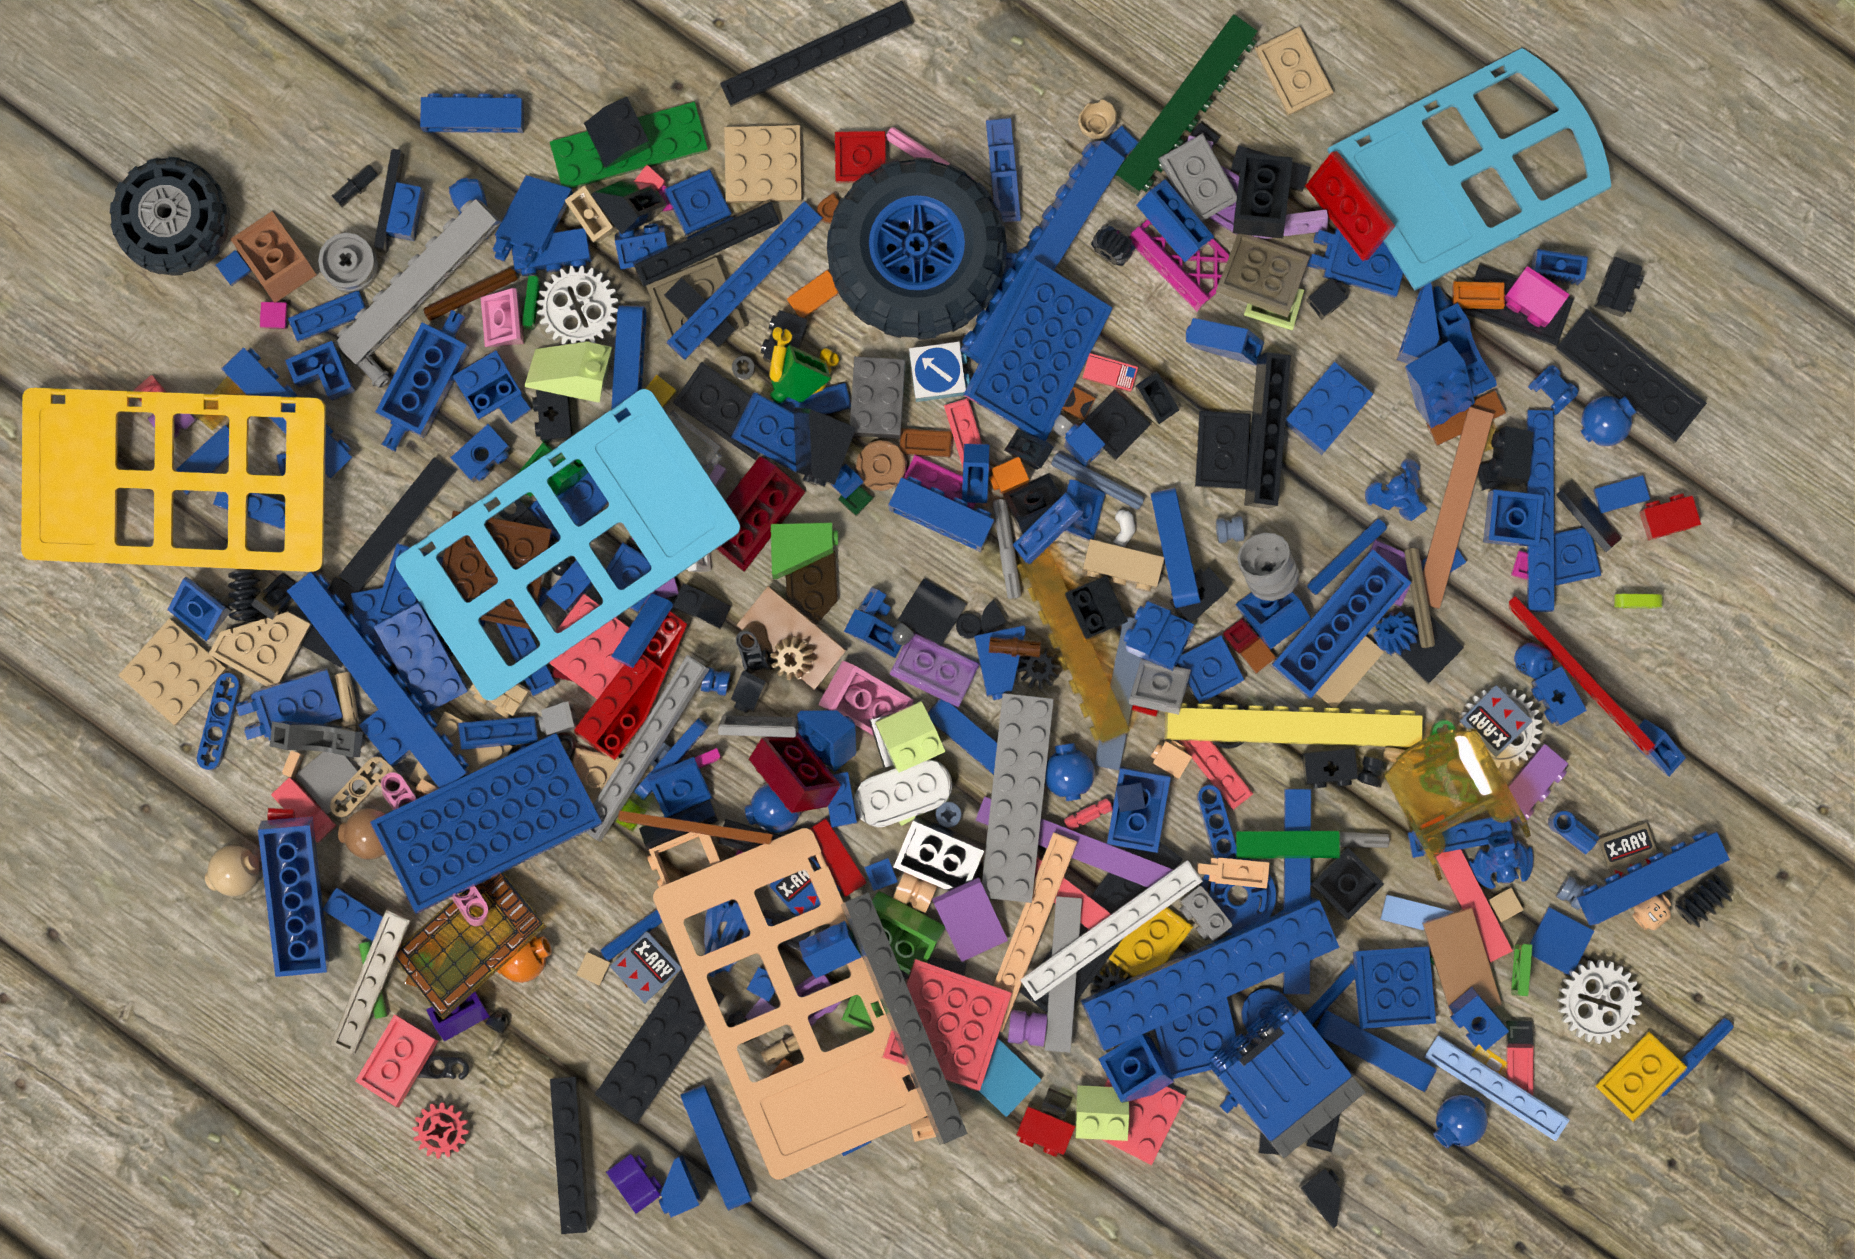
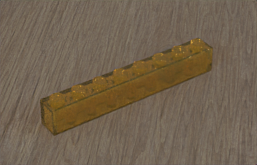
(1076, 651)

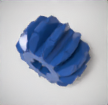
(1395, 633)

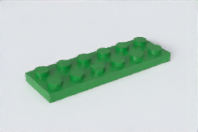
(671, 134)

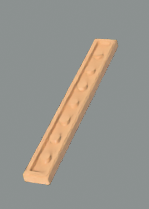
(1034, 918)

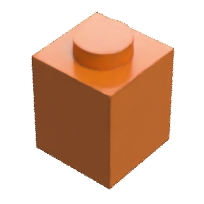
(1008, 476)

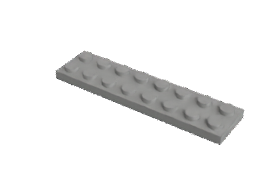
(1017, 797)

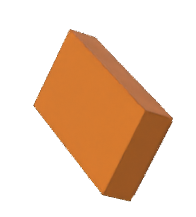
(1478, 294)
(813, 295)

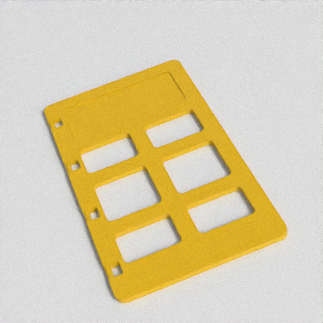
(75, 479)

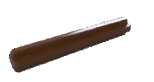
(470, 294)

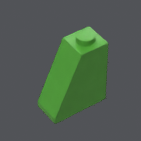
(800, 545)

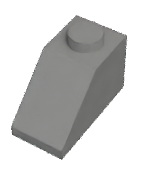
(558, 719)

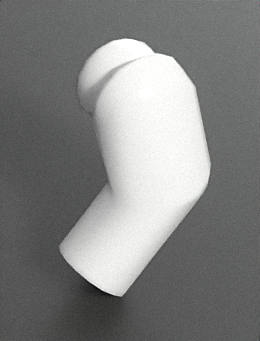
(1127, 527)

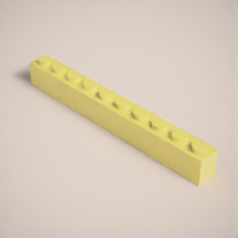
(1294, 727)

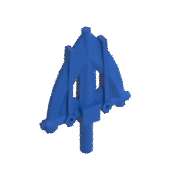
(735, 921)

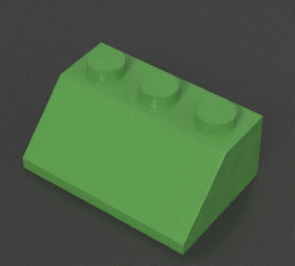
(907, 930)

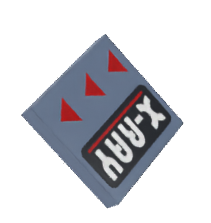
(1496, 720)
(646, 967)

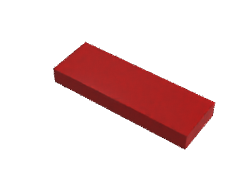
(837, 859)

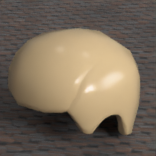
(1097, 119)

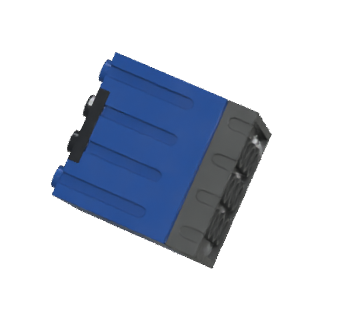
(1286, 1078)

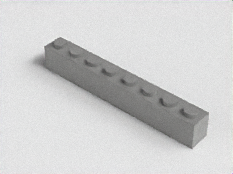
(418, 281)

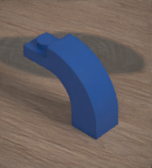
(1455, 327)

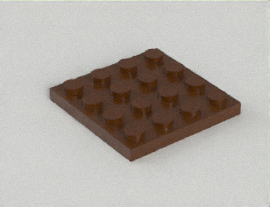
(474, 576)

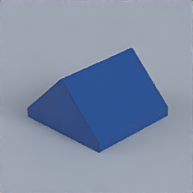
(198, 608)

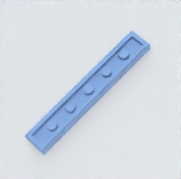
(1497, 1088)

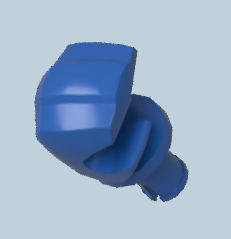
(465, 190)

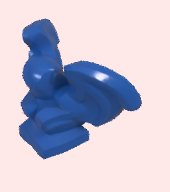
(1400, 492)
(1503, 859)

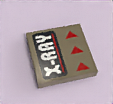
(1627, 848)

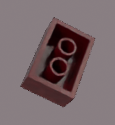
(794, 773)

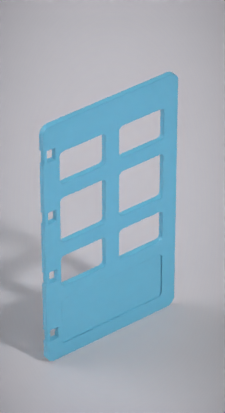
(650, 488)

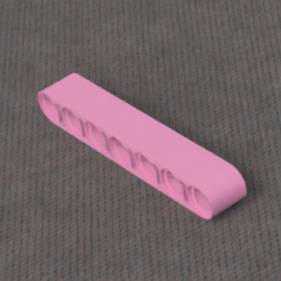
(464, 903)

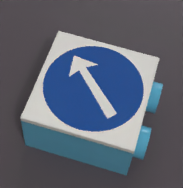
(938, 371)

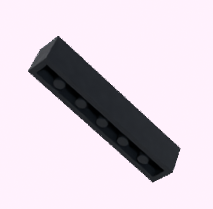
(1267, 430)
(569, 1155)

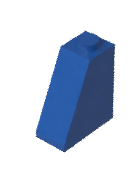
(1224, 340)
(997, 668)

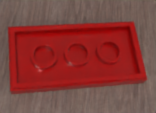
(1350, 206)

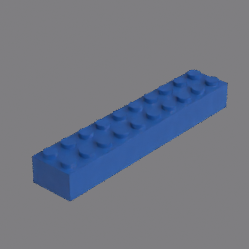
(1209, 974)

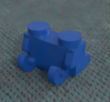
(1555, 388)

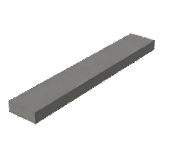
(1063, 995)

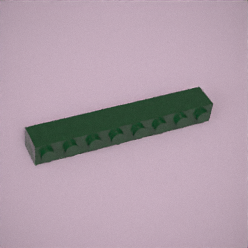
(1186, 104)

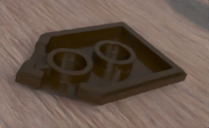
(814, 588)

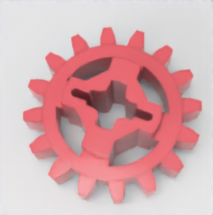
(436, 1118)

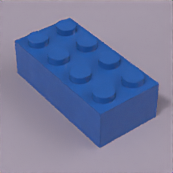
(941, 514)

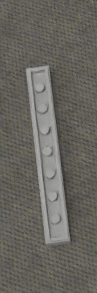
(647, 743)

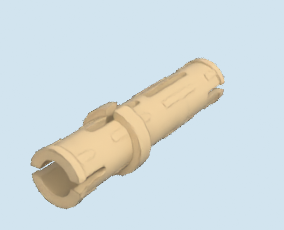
(348, 702)

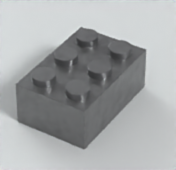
(877, 397)

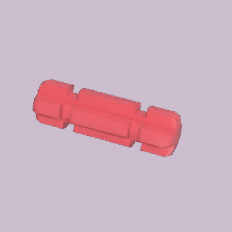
(1088, 814)

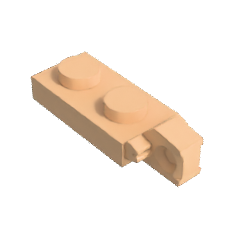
(1236, 872)

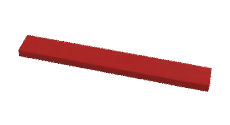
(1581, 676)

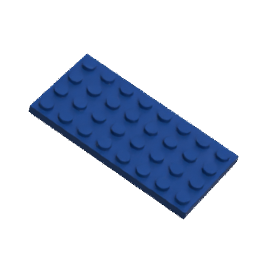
(485, 823)

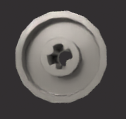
(338, 252)

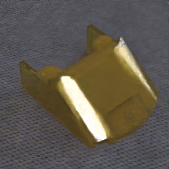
(1447, 783)

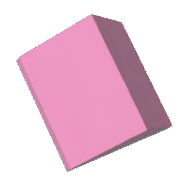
(502, 318)

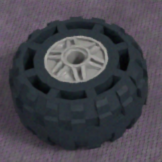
(185, 237)

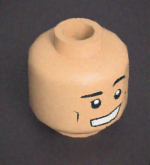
(1652, 912)

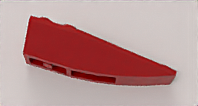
(631, 693)

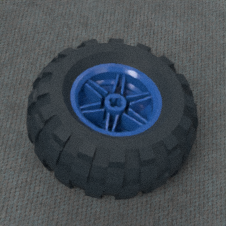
(916, 302)

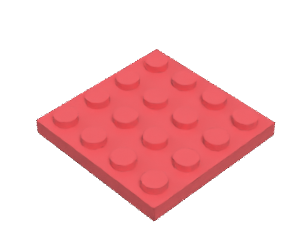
(959, 1019)

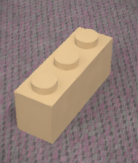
(1122, 565)

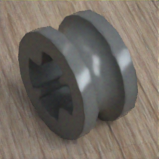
(735, 369)

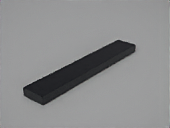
(706, 243)
(396, 524)

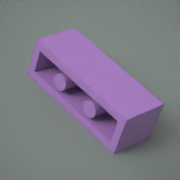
(1535, 778)

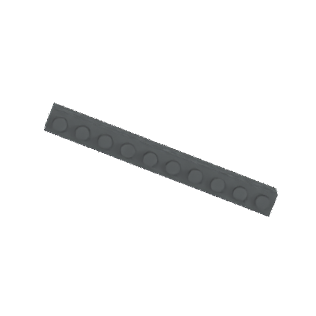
(904, 1019)

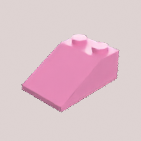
(861, 696)

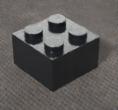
(1346, 884)

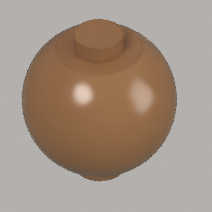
(360, 836)

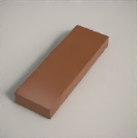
(1453, 426)

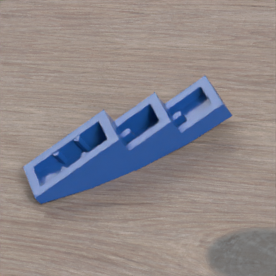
(1003, 168)

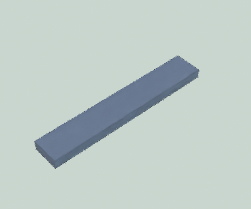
(1122, 682)

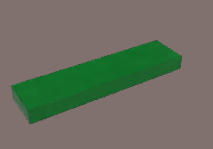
(1287, 844)

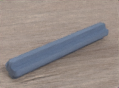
(1097, 481)

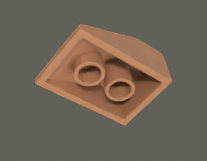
(273, 257)

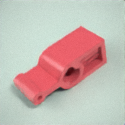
(293, 796)

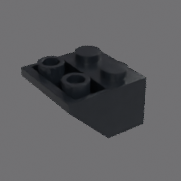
(629, 204)
(1096, 608)

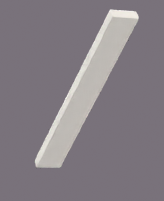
(1111, 930)

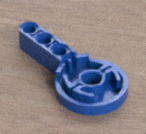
(1245, 914)

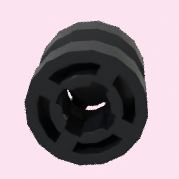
(1372, 771)

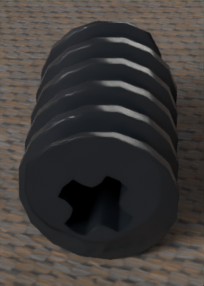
(243, 595)
(1704, 902)

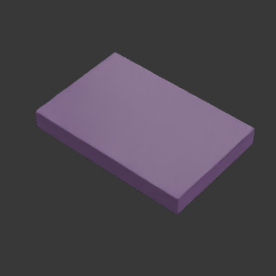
(935, 669)
(970, 919)

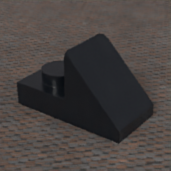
(1156, 397)
(1029, 449)
(275, 598)

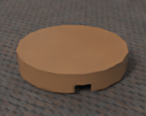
(881, 465)

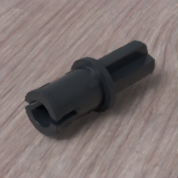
(355, 185)

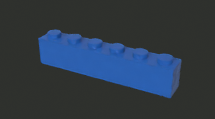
(258, 381)
(1653, 878)

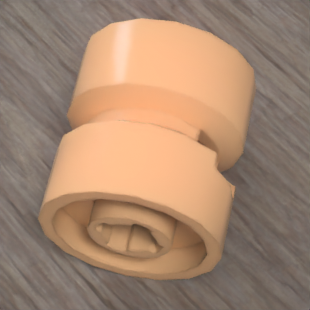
(915, 891)

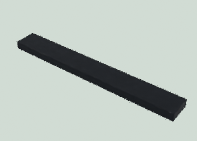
(816, 53)

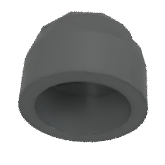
(902, 634)

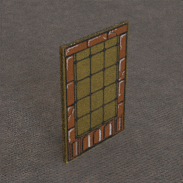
(454, 958)

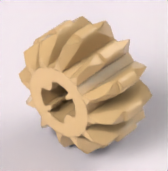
(783, 658)

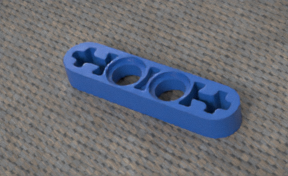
(214, 720)
(674, 755)

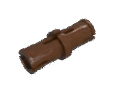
(1014, 647)

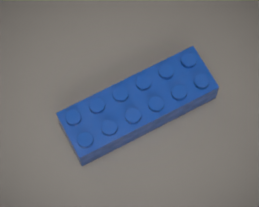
(1341, 624)
(293, 896)

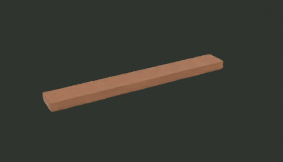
(1455, 504)

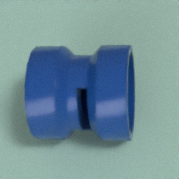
(721, 682)

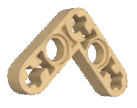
(386, 767)

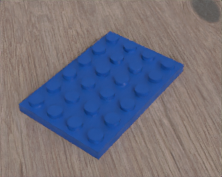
(1038, 350)

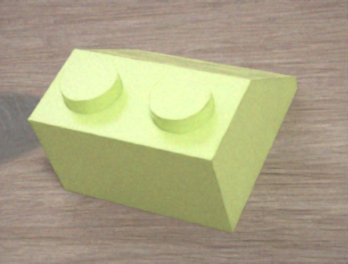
(909, 737)
(1101, 1114)

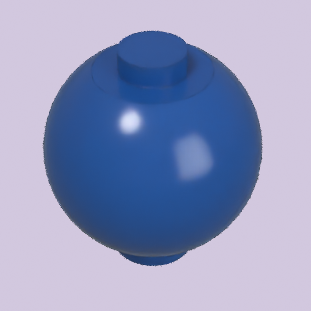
(1607, 420)
(1069, 772)
(769, 811)
(1461, 1121)

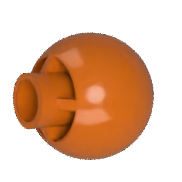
(528, 961)

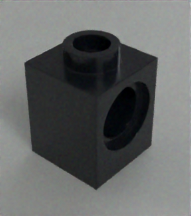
(1327, 298)

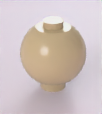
(232, 871)

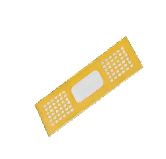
(1490, 1059)

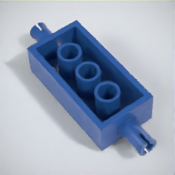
(422, 380)

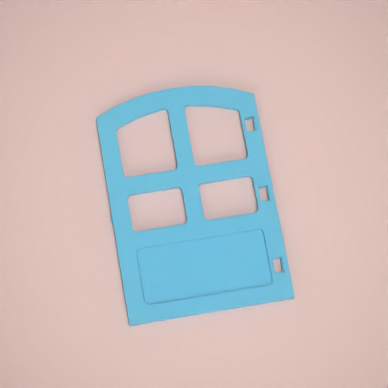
(1424, 195)

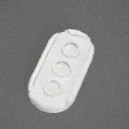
(902, 795)

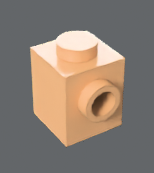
(1171, 758)

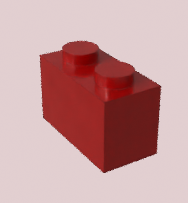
(1670, 517)
(1044, 1131)

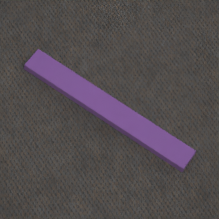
(1096, 852)

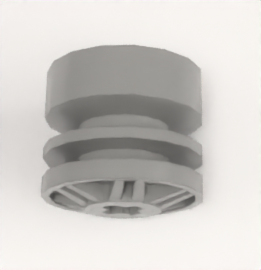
(1268, 566)

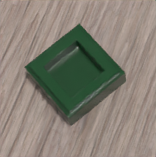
(856, 501)

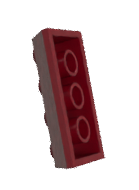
(759, 500)

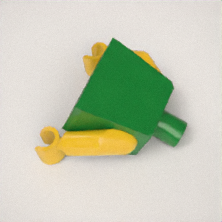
(797, 372)

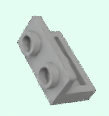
(1205, 913)

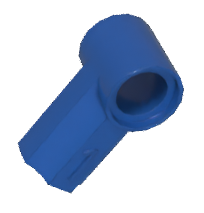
(1574, 832)

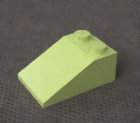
(571, 370)

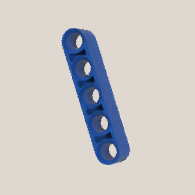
(628, 355)
(1175, 547)
(964, 733)
(1375, 1051)
(716, 1147)

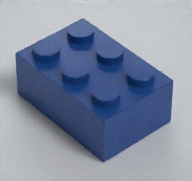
(1440, 384)
(1328, 408)

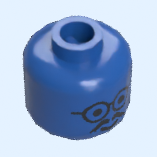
(1533, 660)

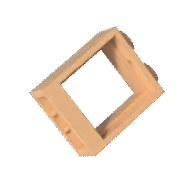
(656, 862)

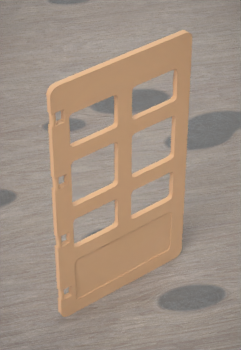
(832, 1096)

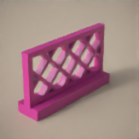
(1173, 272)

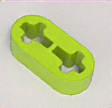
(1638, 601)

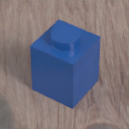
(761, 985)

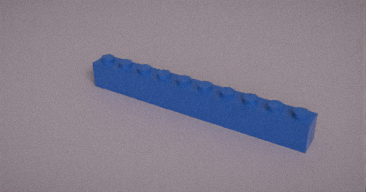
(1051, 238)
(377, 680)

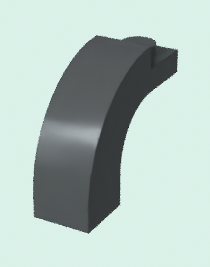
(316, 737)

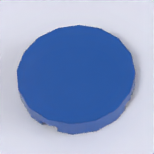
(1259, 1005)

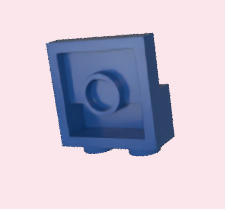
(1158, 636)

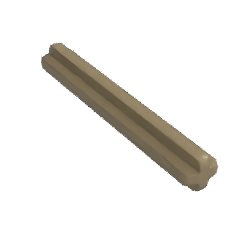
(1419, 597)

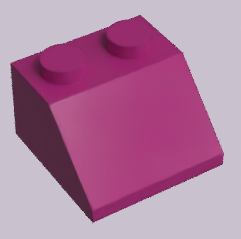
(1535, 297)

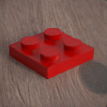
(858, 154)

